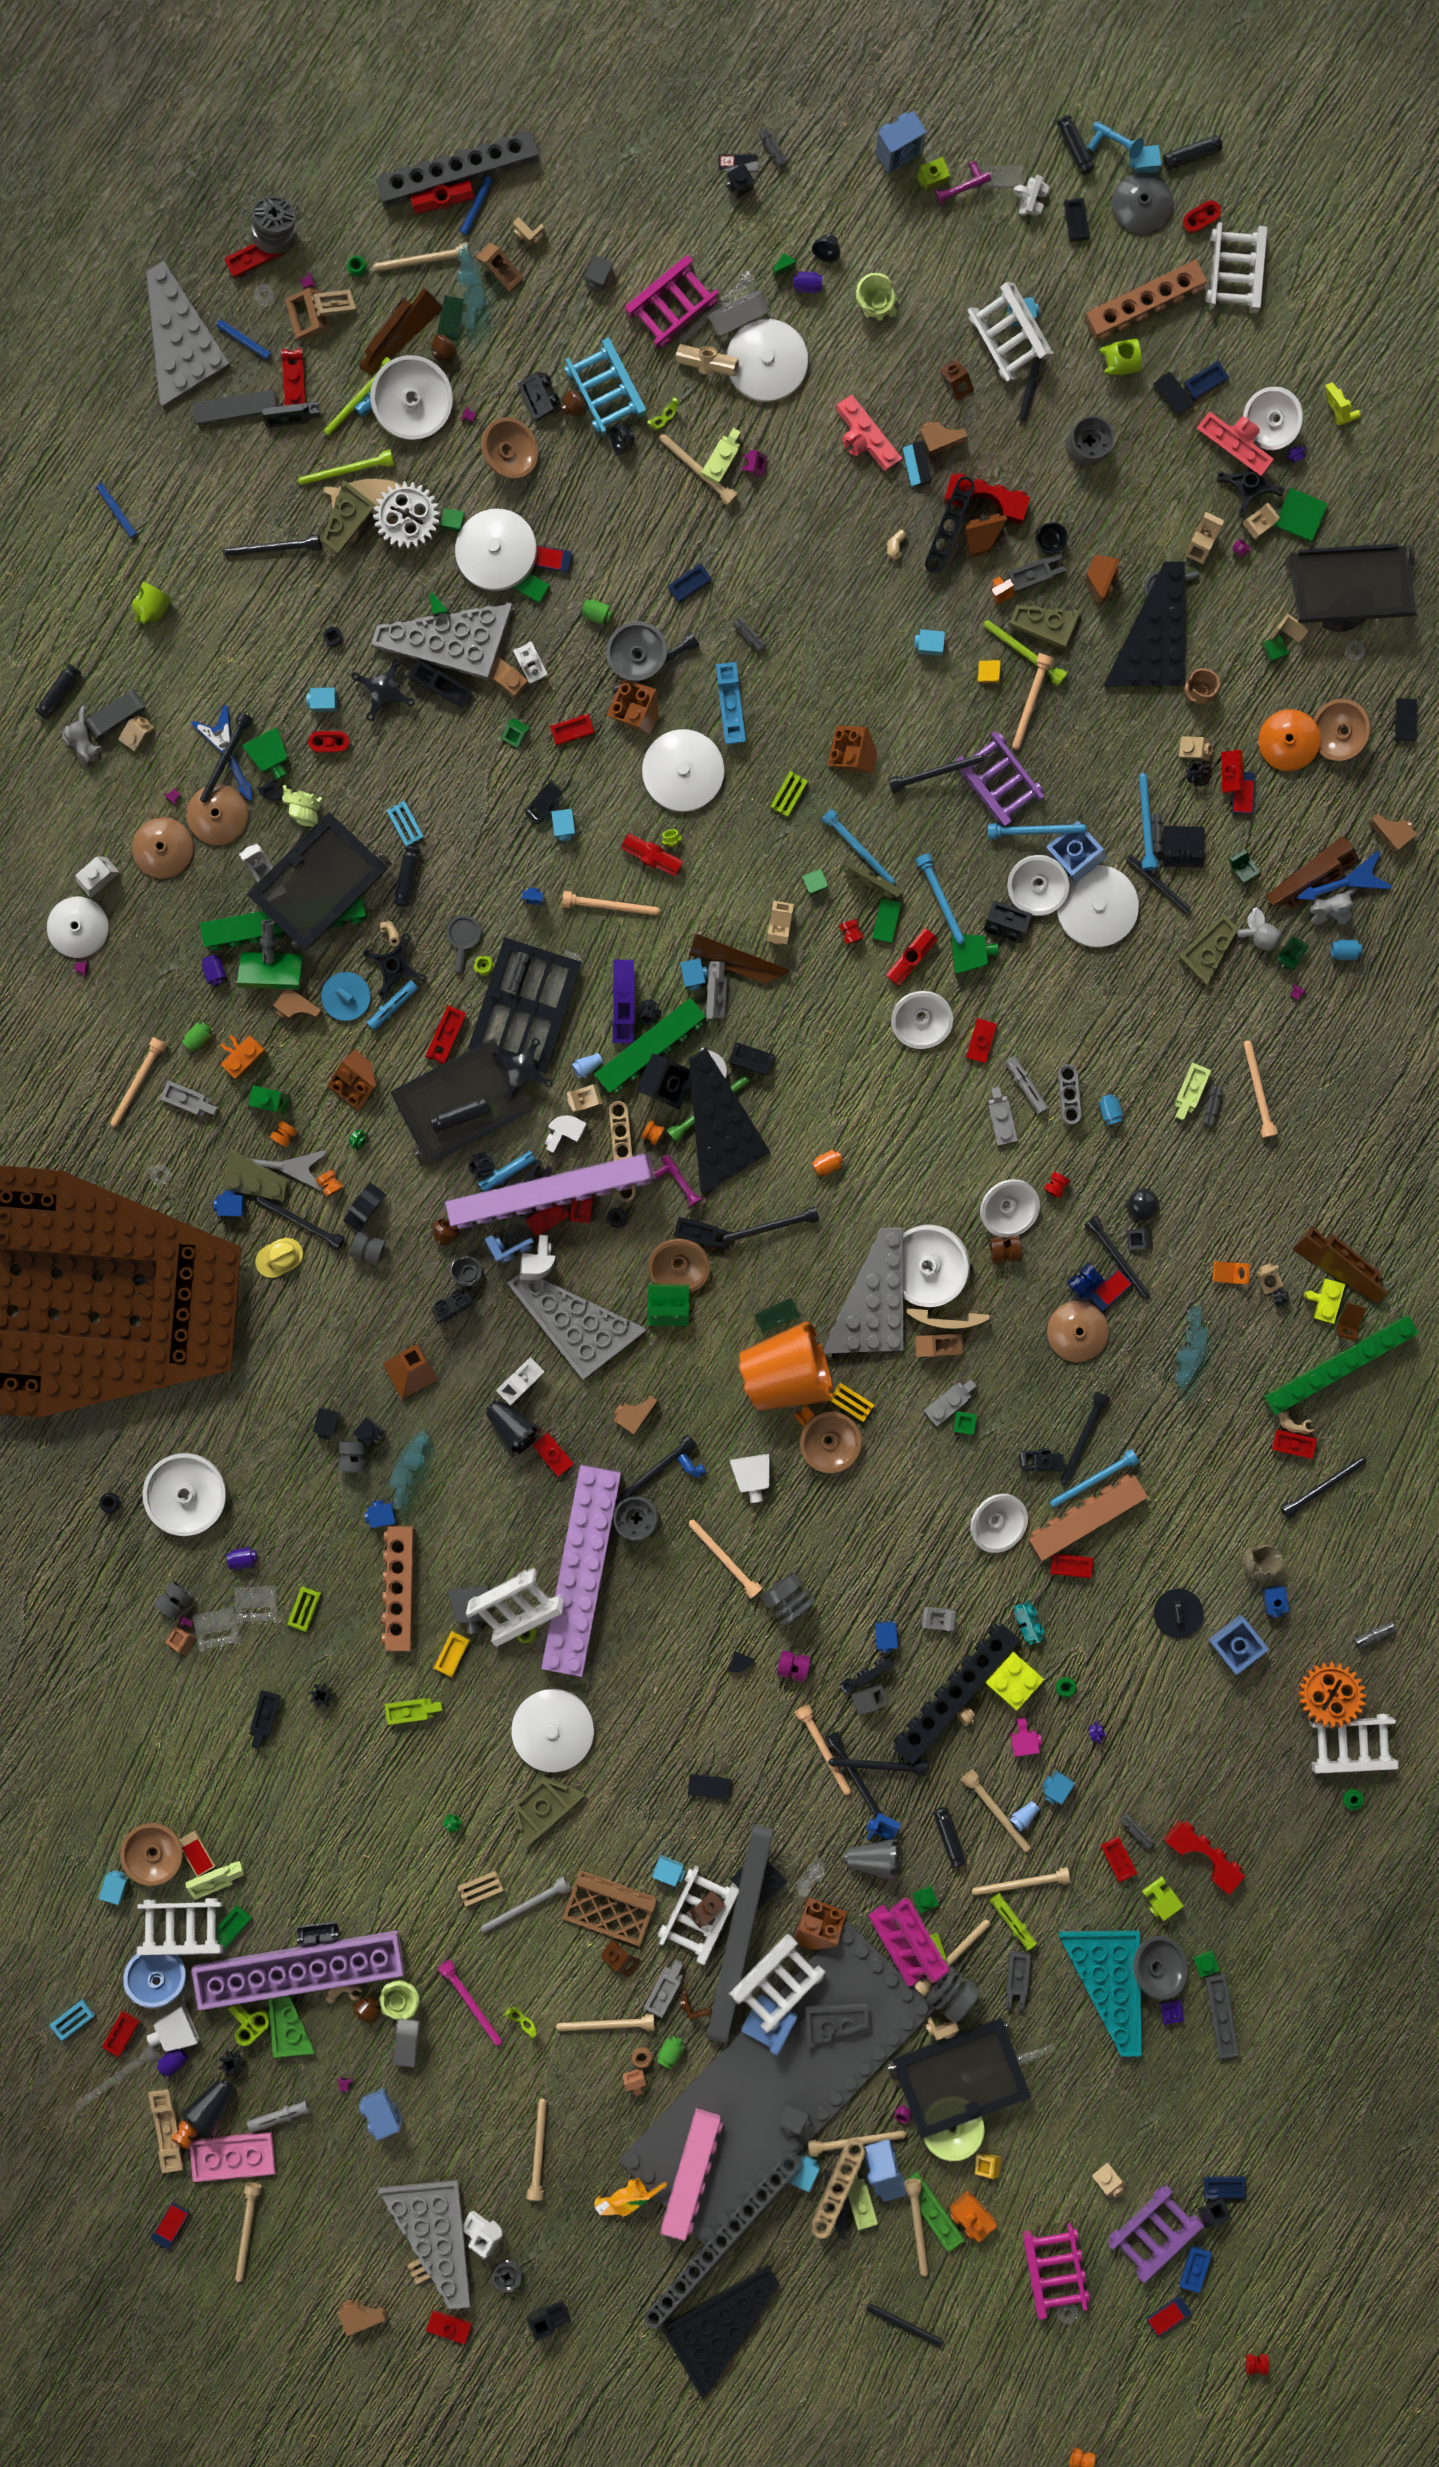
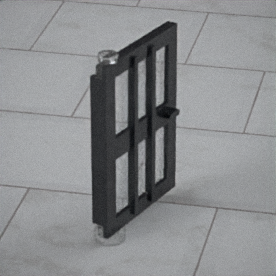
(533, 1010)

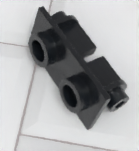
(326, 1931)

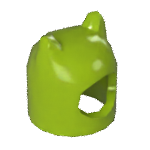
(1122, 357)
(150, 604)

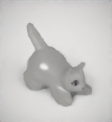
(77, 737)
(1335, 907)

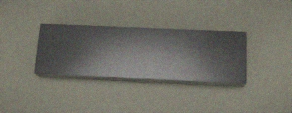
(234, 407)
(1222, 2016)

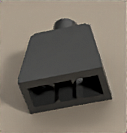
(459, 1600)

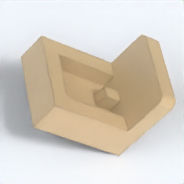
(522, 232)
(1261, 521)
(135, 732)
(1195, 748)
(584, 1098)
(945, 2030)
(1109, 2181)

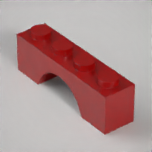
(1010, 503)
(1224, 1873)

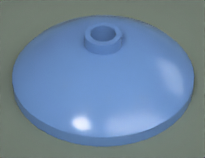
(142, 1973)

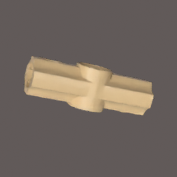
(707, 360)

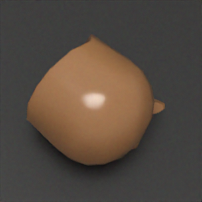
(1201, 686)

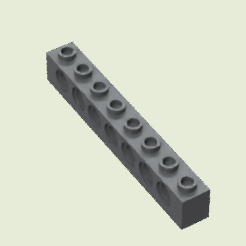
(468, 172)

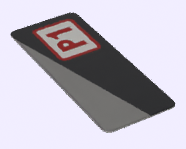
(731, 161)

